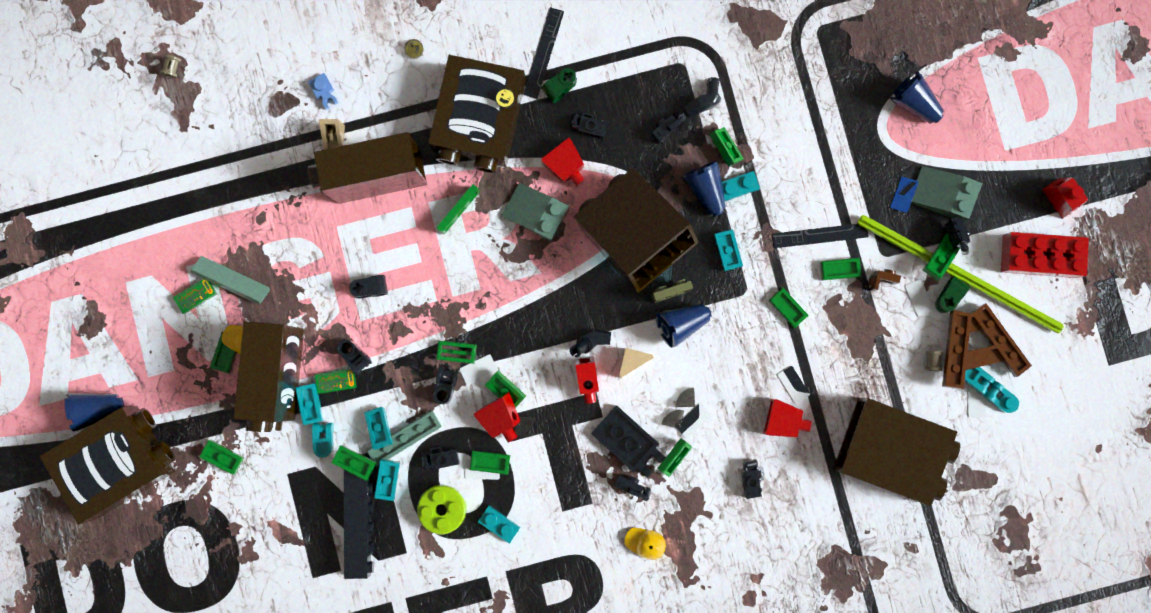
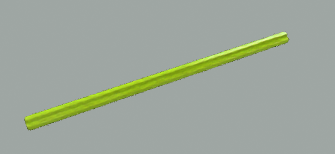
(963, 275)

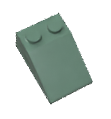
(946, 193)
(536, 212)

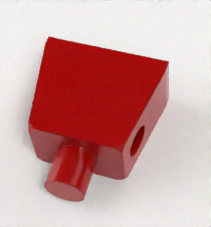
(565, 163)
(1065, 195)
(587, 371)
(499, 417)
(785, 420)

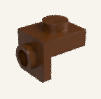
(885, 276)

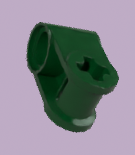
(557, 86)
(952, 292)

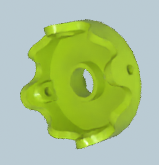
(455, 505)

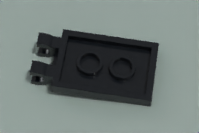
(627, 441)

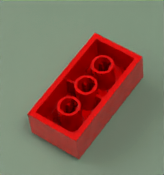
(1072, 265)

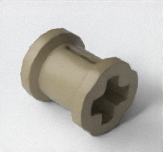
(170, 66)
(934, 360)

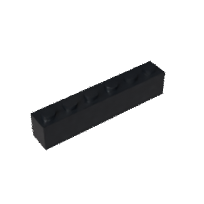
(358, 526)

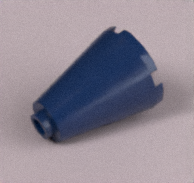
(918, 99)
(707, 187)
(682, 322)
(89, 408)

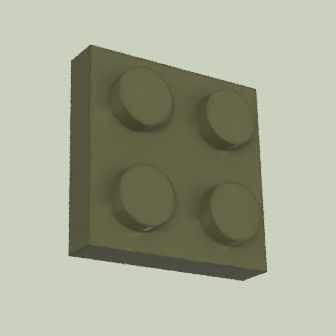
(679, 287)

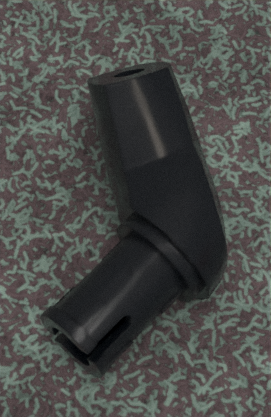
(705, 101)
(589, 341)

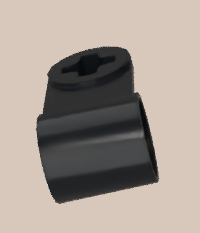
(372, 287)
(354, 357)
(445, 384)

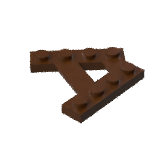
(958, 357)

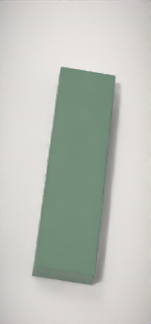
(230, 280)
(406, 437)

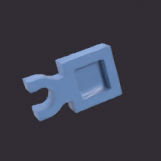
(322, 89)

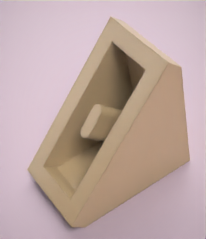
(332, 133)
(632, 360)

